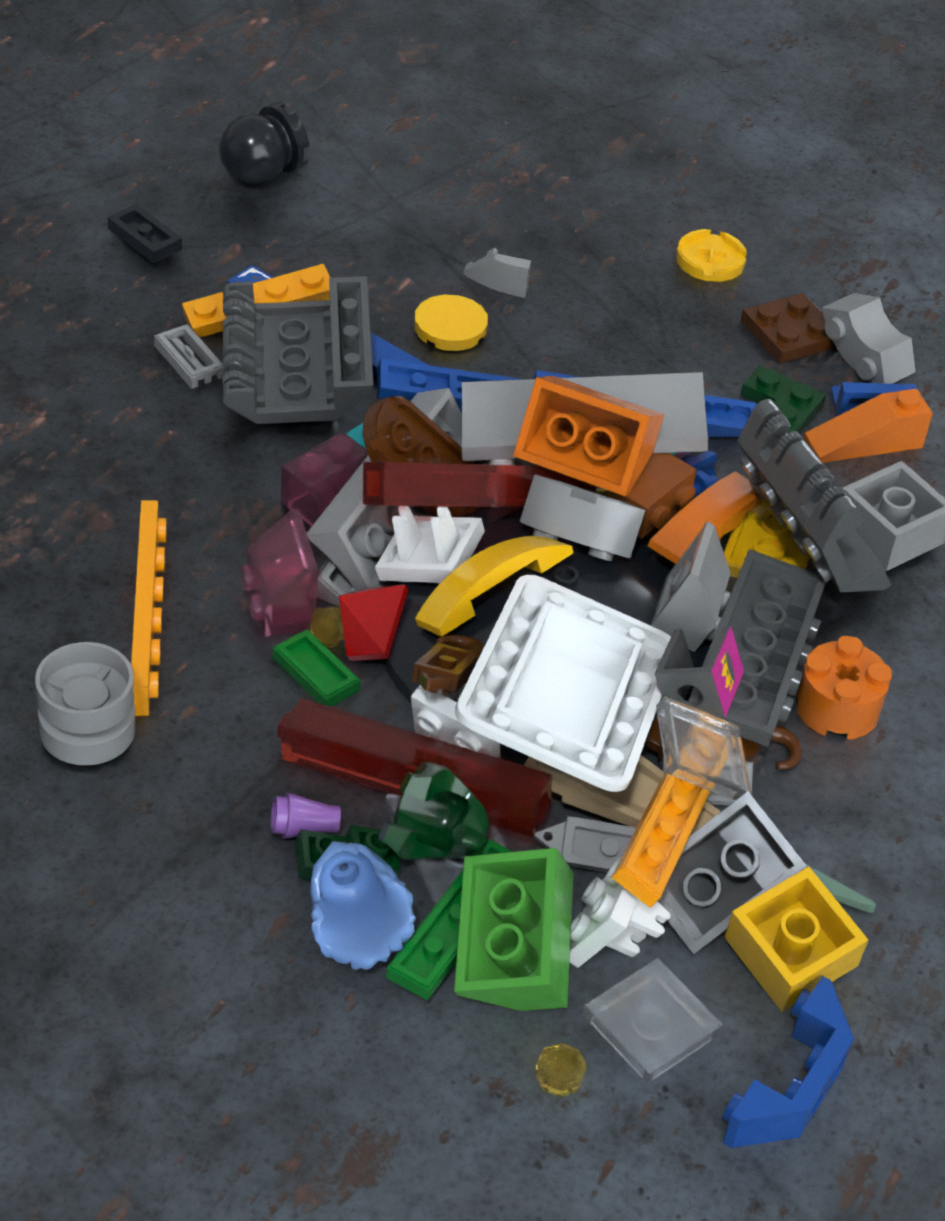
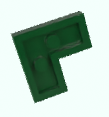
(795, 400)

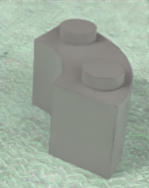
(869, 339)
(582, 517)

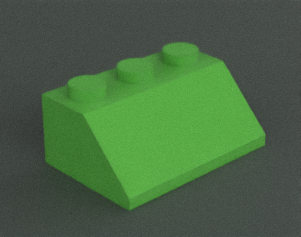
(515, 929)

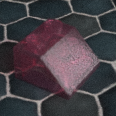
(319, 475)
(282, 577)

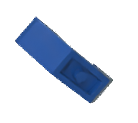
(770, 1116)

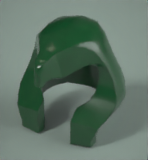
(436, 816)

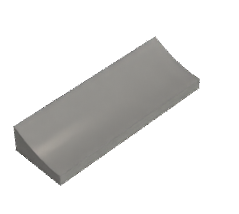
(497, 409)
(359, 533)

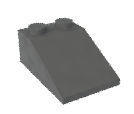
(724, 868)

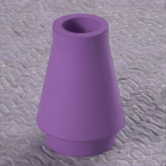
(298, 813)

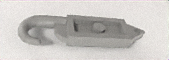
(588, 842)

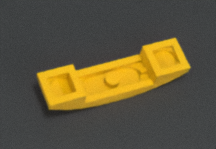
(451, 600)

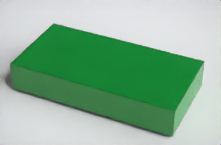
(316, 668)

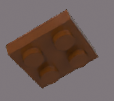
(788, 327)

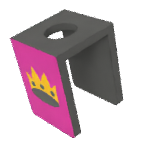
(715, 681)

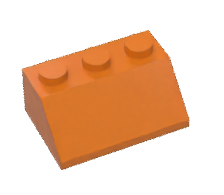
(587, 434)

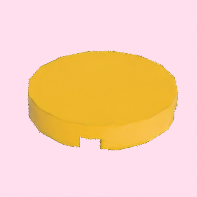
(451, 322)

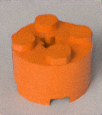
(843, 688)

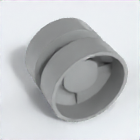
(85, 703)

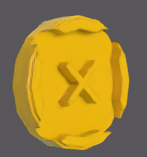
(711, 255)

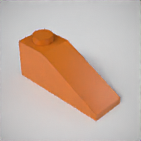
(875, 427)

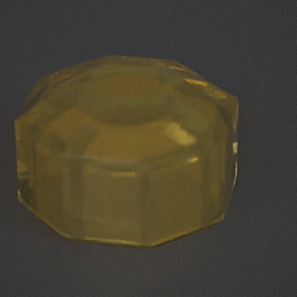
(560, 1069)

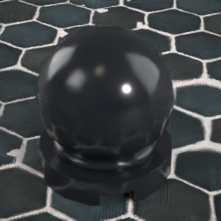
(264, 145)

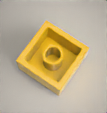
(795, 937)

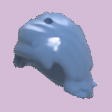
(358, 906)

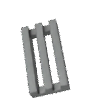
(183, 359)

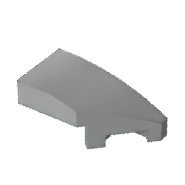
(501, 273)

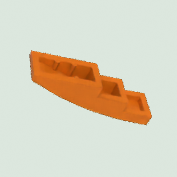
(720, 504)

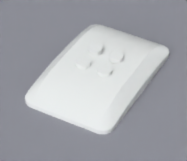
(566, 683)

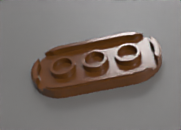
(403, 434)

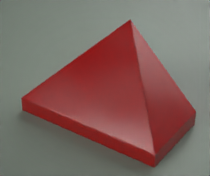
(371, 620)

